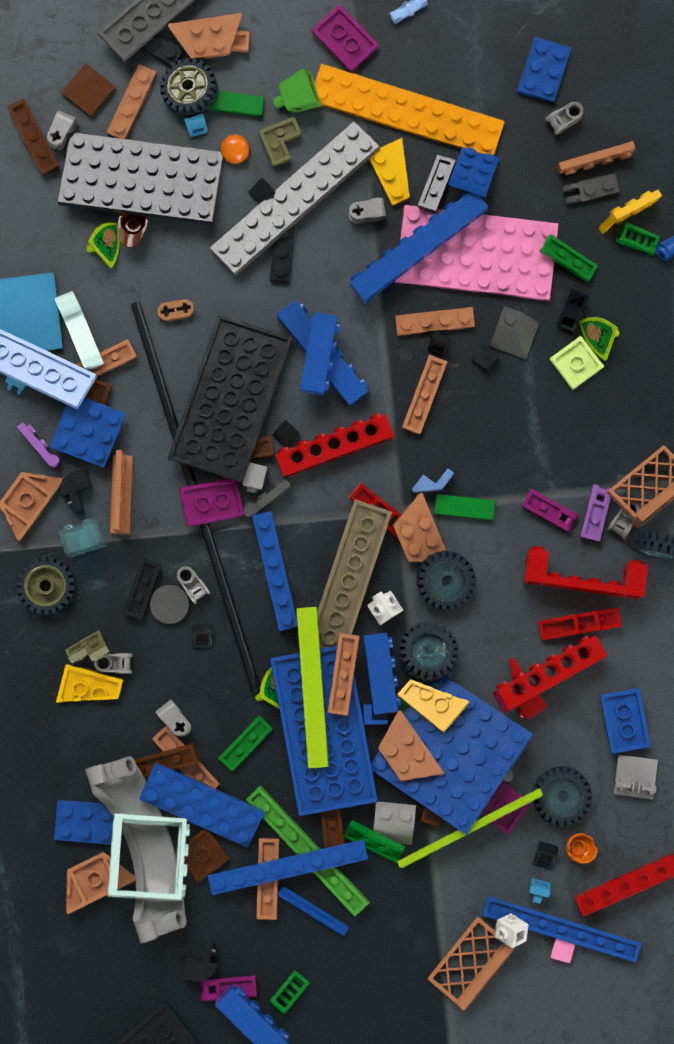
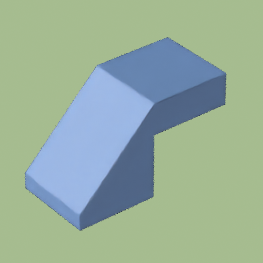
(426, 485)

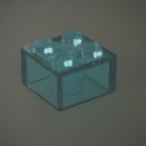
(82, 538)

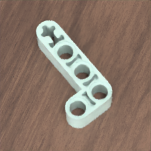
(79, 330)

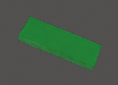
(238, 103)
(568, 258)
(464, 507)
(245, 743)
(374, 841)

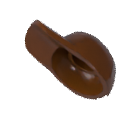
(126, 235)

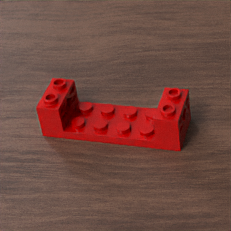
(632, 583)

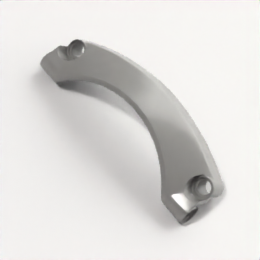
(150, 846)

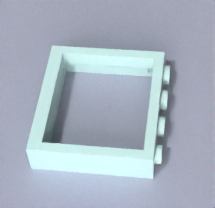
(182, 850)

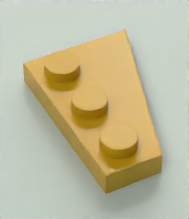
(391, 171)
(620, 214)
(86, 684)
(432, 704)

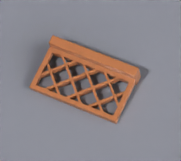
(121, 493)
(660, 500)
(482, 977)

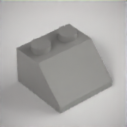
(395, 821)

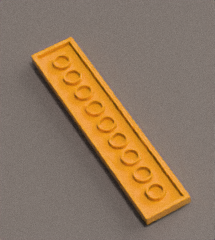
(407, 110)

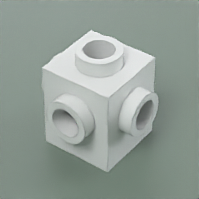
(384, 607)
(511, 930)

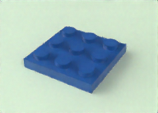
(88, 432)

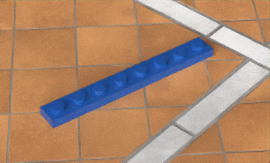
(288, 867)
(565, 929)

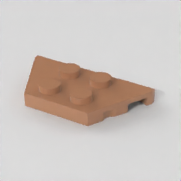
(207, 36)
(27, 500)
(418, 531)
(407, 751)
(90, 881)

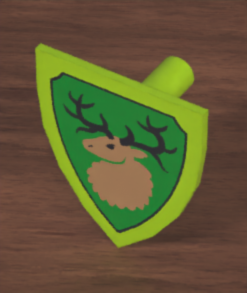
(105, 242)
(599, 335)
(268, 689)

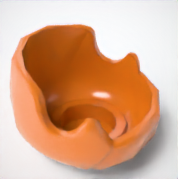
(235, 149)
(581, 848)

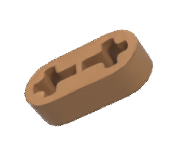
(174, 305)

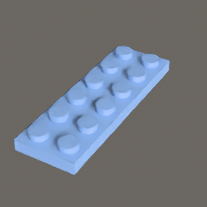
(44, 370)

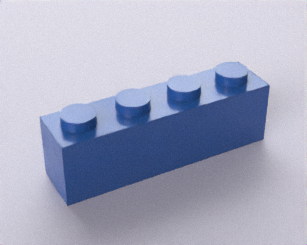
(318, 354)
(380, 673)
(249, 1018)

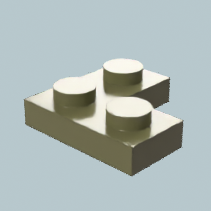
(275, 138)
(93, 646)

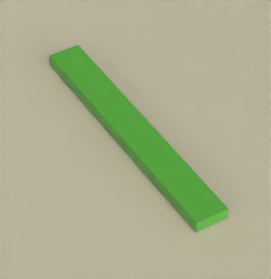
(302, 843)

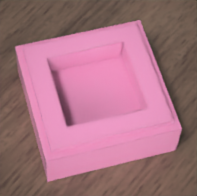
(562, 950)

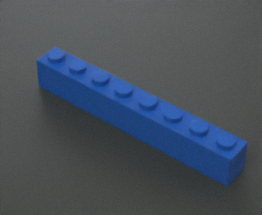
(418, 246)

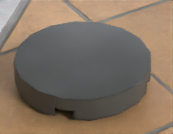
(169, 604)

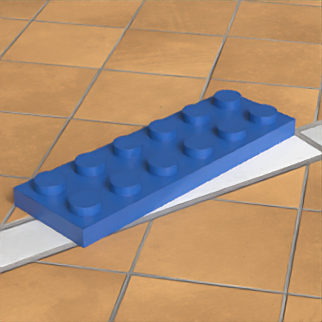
(201, 804)

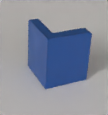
(371, 719)

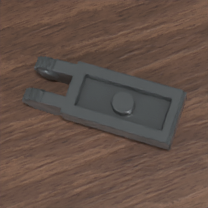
(593, 189)
(265, 499)

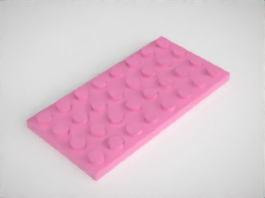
(486, 257)

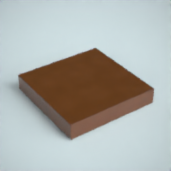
(88, 90)
(204, 855)

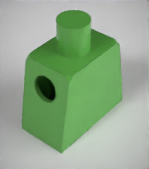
(298, 92)

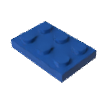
(544, 70)
(473, 171)
(625, 720)
(83, 822)

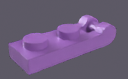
(41, 446)
(595, 514)

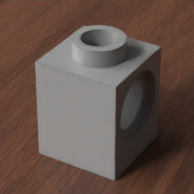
(255, 478)

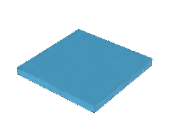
(31, 310)

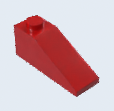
(530, 707)

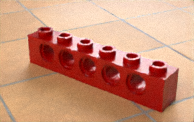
(378, 421)
(589, 646)
(625, 885)

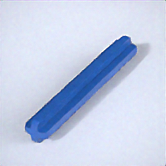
(313, 910)

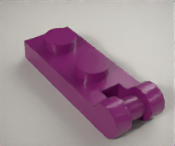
(549, 510)
(248, 983)

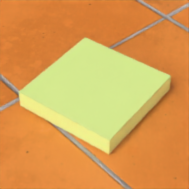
(576, 363)

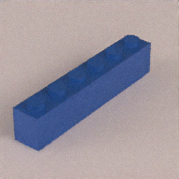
(342, 375)
(275, 571)

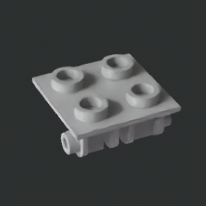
(635, 777)

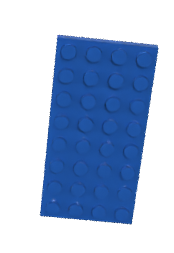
(349, 774)

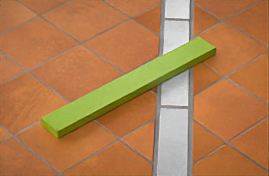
(312, 687)
(478, 824)

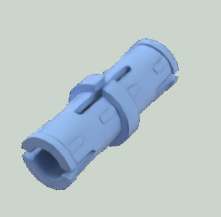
(407, 9)

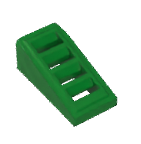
(639, 232)
(278, 1006)

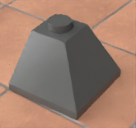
(514, 333)

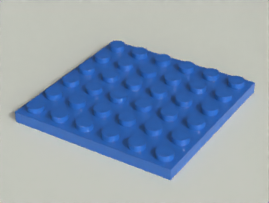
(471, 752)

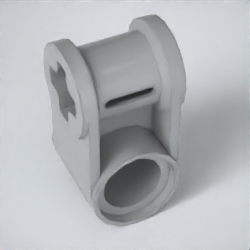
(562, 120)
(61, 127)
(369, 210)
(623, 521)
(192, 585)
(116, 663)
(171, 716)

